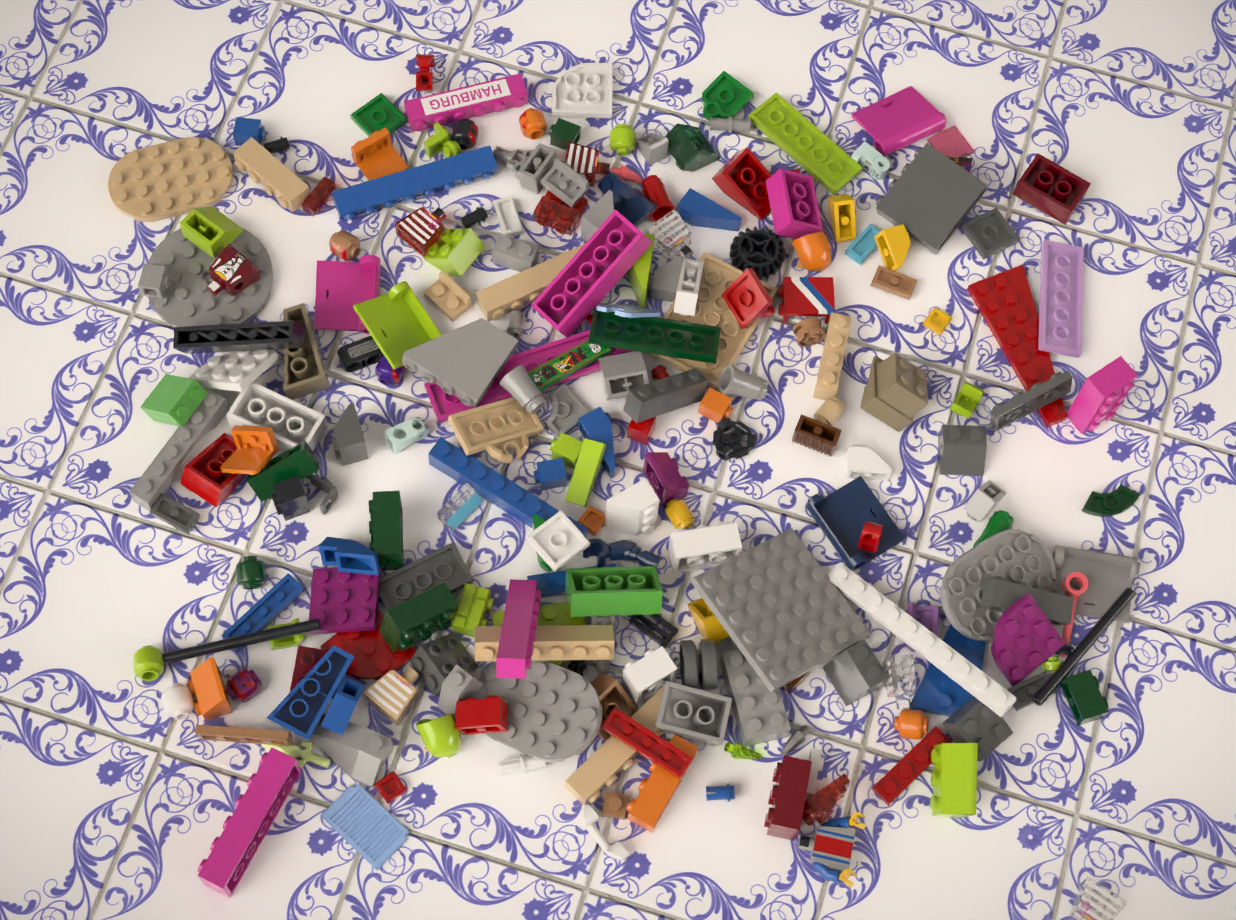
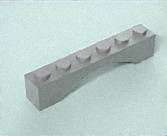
(165, 465)

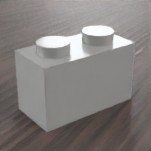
(514, 253)

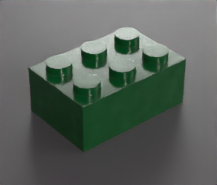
(387, 529)
(418, 618)

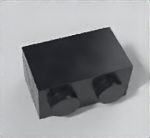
(290, 498)

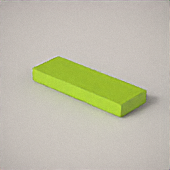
(585, 472)

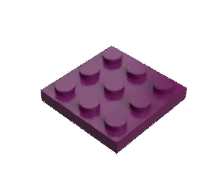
(344, 601)

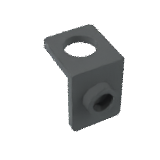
(328, 487)

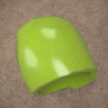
(440, 736)

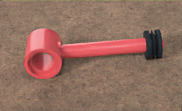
(1065, 651)

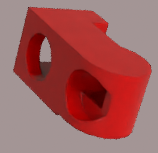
(870, 536)

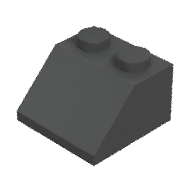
(349, 439)
(962, 450)
(856, 673)

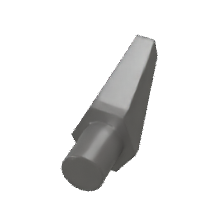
(796, 738)

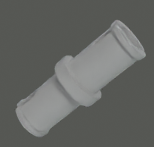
(730, 124)

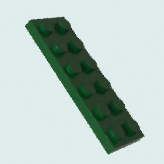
(656, 336)

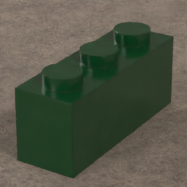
(294, 462)

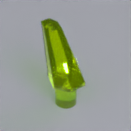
(741, 752)

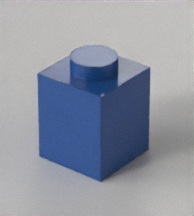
(247, 128)
(550, 474)

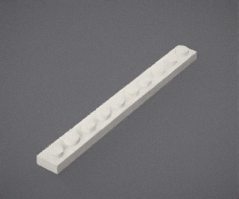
(922, 640)

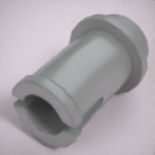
(515, 324)

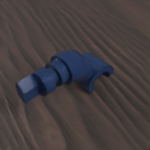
(620, 551)

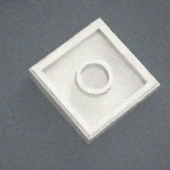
(558, 540)

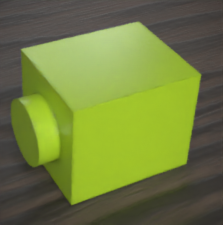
(566, 448)

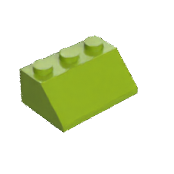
(954, 780)

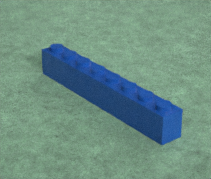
(414, 182)
(491, 484)

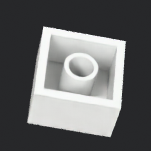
(648, 674)

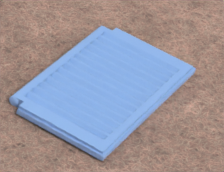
(366, 825)

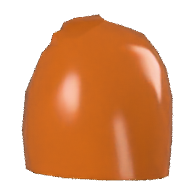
(813, 251)

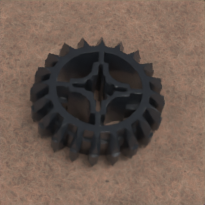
(757, 246)

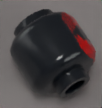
(465, 133)

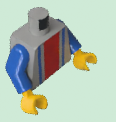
(833, 848)

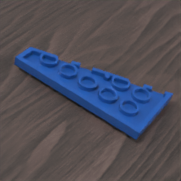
(937, 691)

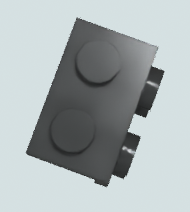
(438, 658)

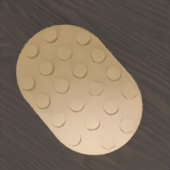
(170, 179)

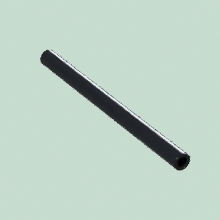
(241, 641)
(1083, 647)

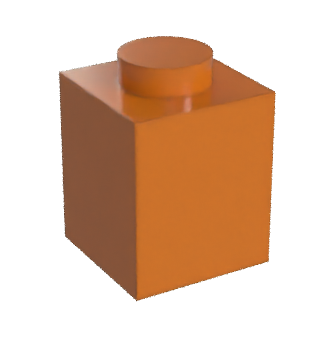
(715, 406)

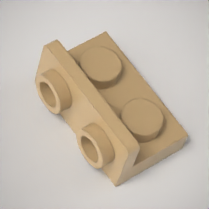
(448, 297)

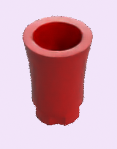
(655, 192)

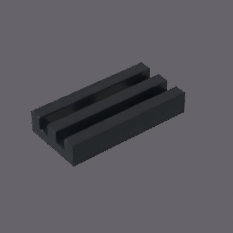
(668, 637)

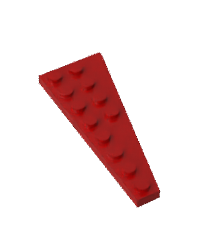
(1013, 320)

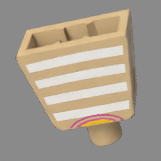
(393, 694)

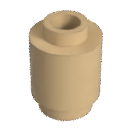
(829, 411)

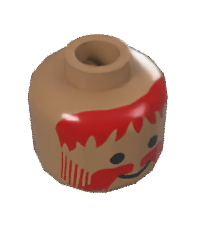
(344, 245)

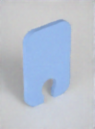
(628, 310)

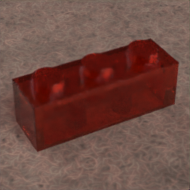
(319, 196)

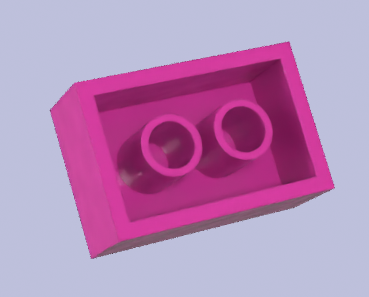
(793, 204)

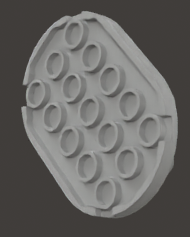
(1004, 554)
(548, 712)

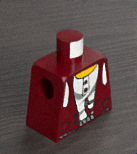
(232, 272)

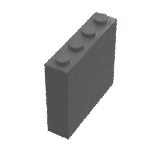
(931, 198)

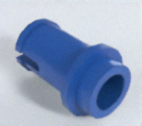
(722, 792)

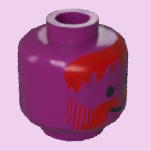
(243, 685)

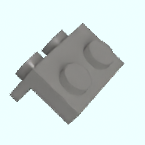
(565, 183)

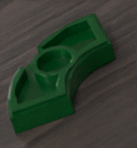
(1110, 503)

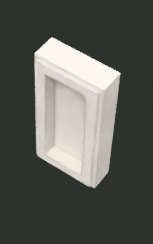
(508, 217)

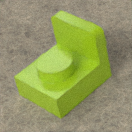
(435, 143)

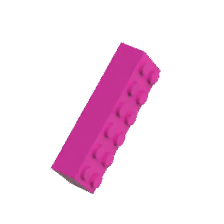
(591, 273)
(250, 822)

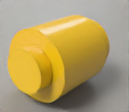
(679, 514)

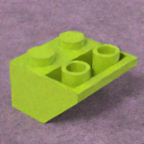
(209, 230)
(455, 251)

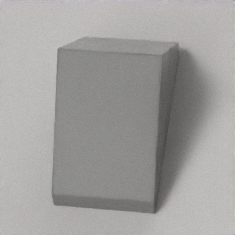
(652, 147)

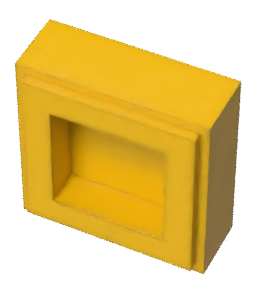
(937, 321)

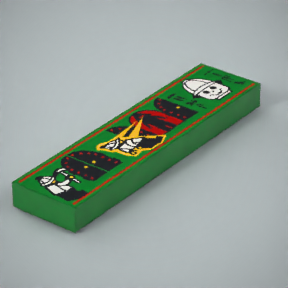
(567, 364)

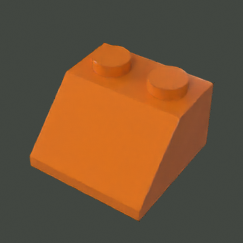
(210, 691)

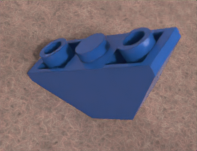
(343, 704)

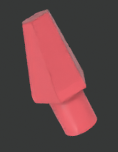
(627, 174)

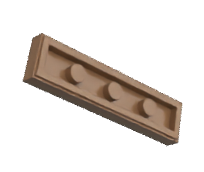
(244, 735)

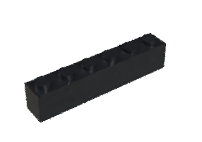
(239, 337)

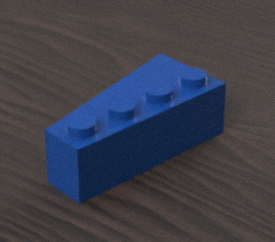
(308, 700)

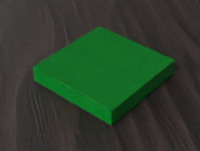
(377, 115)

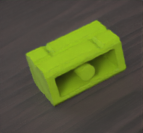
(472, 609)

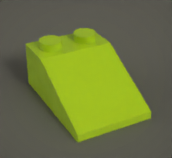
(640, 272)

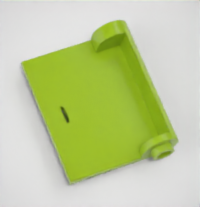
(397, 322)

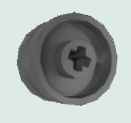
(701, 664)

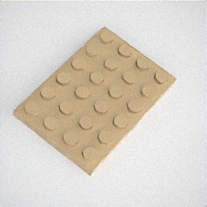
(714, 311)

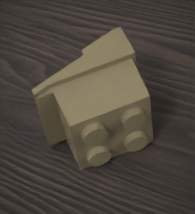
(895, 391)

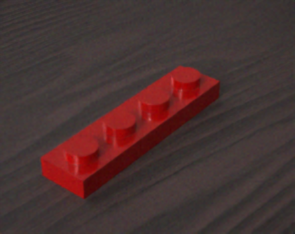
(647, 743)
(909, 767)

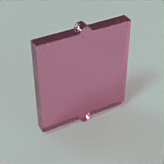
(951, 143)

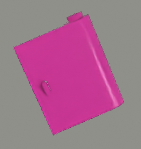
(900, 120)
(346, 286)

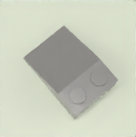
(693, 713)

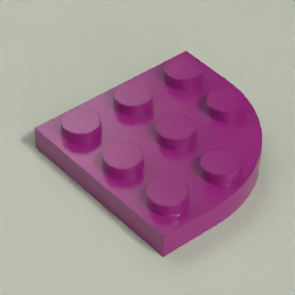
(1023, 640)

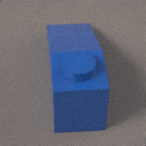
(705, 213)
(598, 427)

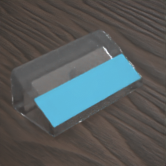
(460, 507)

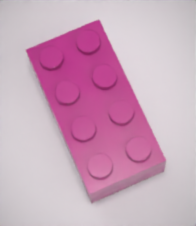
(1102, 395)

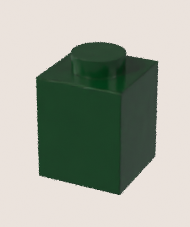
(563, 132)

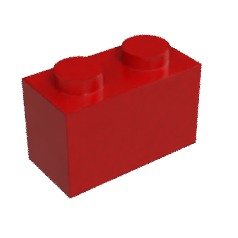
(481, 715)

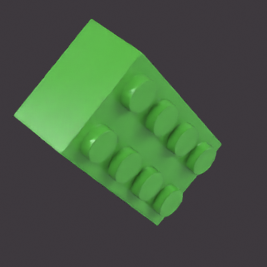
(613, 591)

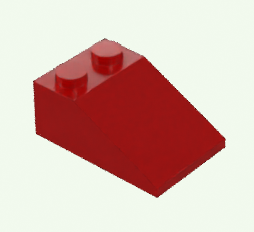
(744, 181)
(204, 473)

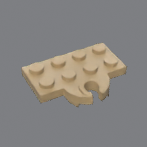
(495, 429)

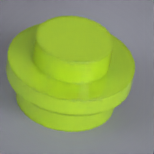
(451, 148)
(1052, 663)

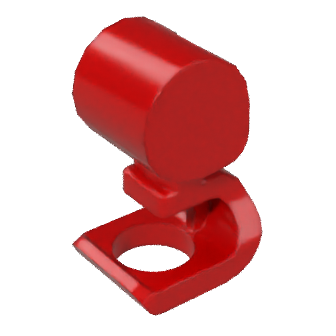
(424, 77)

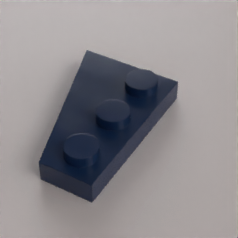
(626, 199)

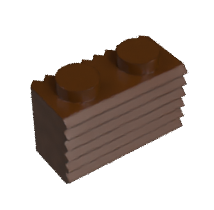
(816, 435)

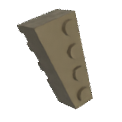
(303, 367)

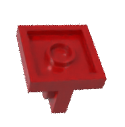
(748, 299)

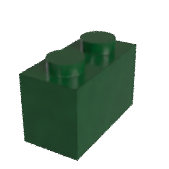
(1084, 697)

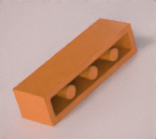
(657, 790)

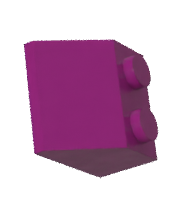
(664, 477)

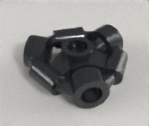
(732, 439)

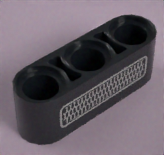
(359, 354)

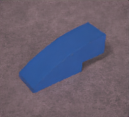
(348, 556)

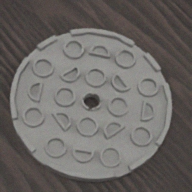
(187, 297)

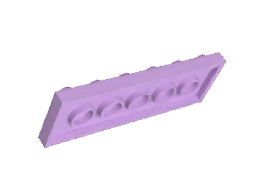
(1061, 299)

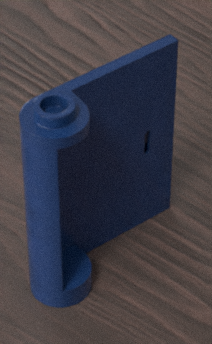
(843, 519)

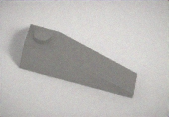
(357, 751)

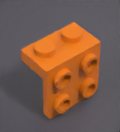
(377, 156)
(254, 449)

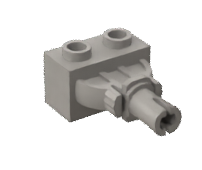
(528, 165)

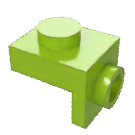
(966, 400)
(287, 642)

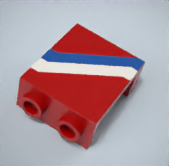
(806, 297)

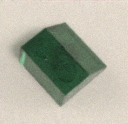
(690, 148)

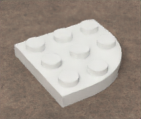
(584, 92)
(234, 370)

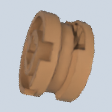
(809, 332)

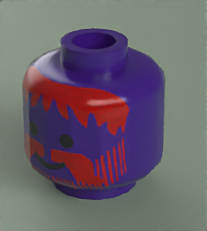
(386, 374)

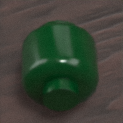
(251, 573)

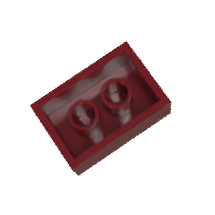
(1051, 188)
(787, 797)

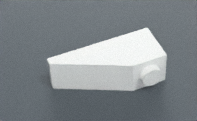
(688, 287)

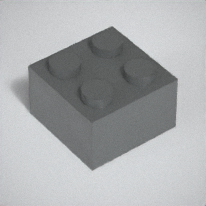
(979, 725)

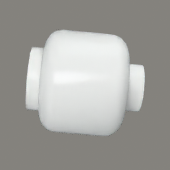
(177, 701)

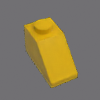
(842, 217)
(893, 246)

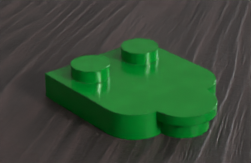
(725, 97)

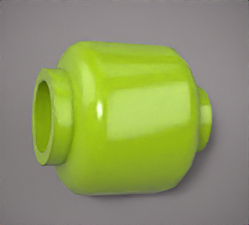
(622, 139)
(148, 663)

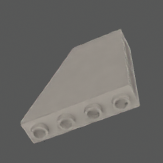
(463, 359)

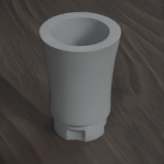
(742, 384)
(523, 389)

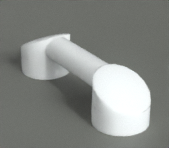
(616, 850)

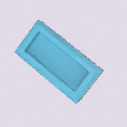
(863, 245)

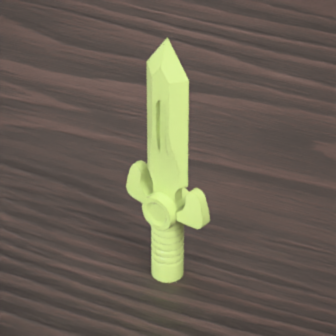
(307, 756)

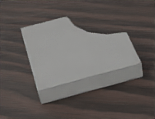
(565, 411)

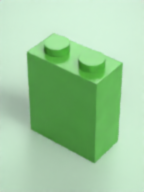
(174, 400)

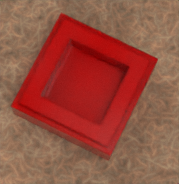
(390, 787)

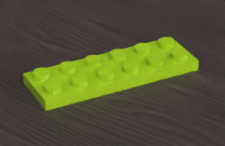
(805, 143)

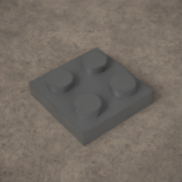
(989, 233)

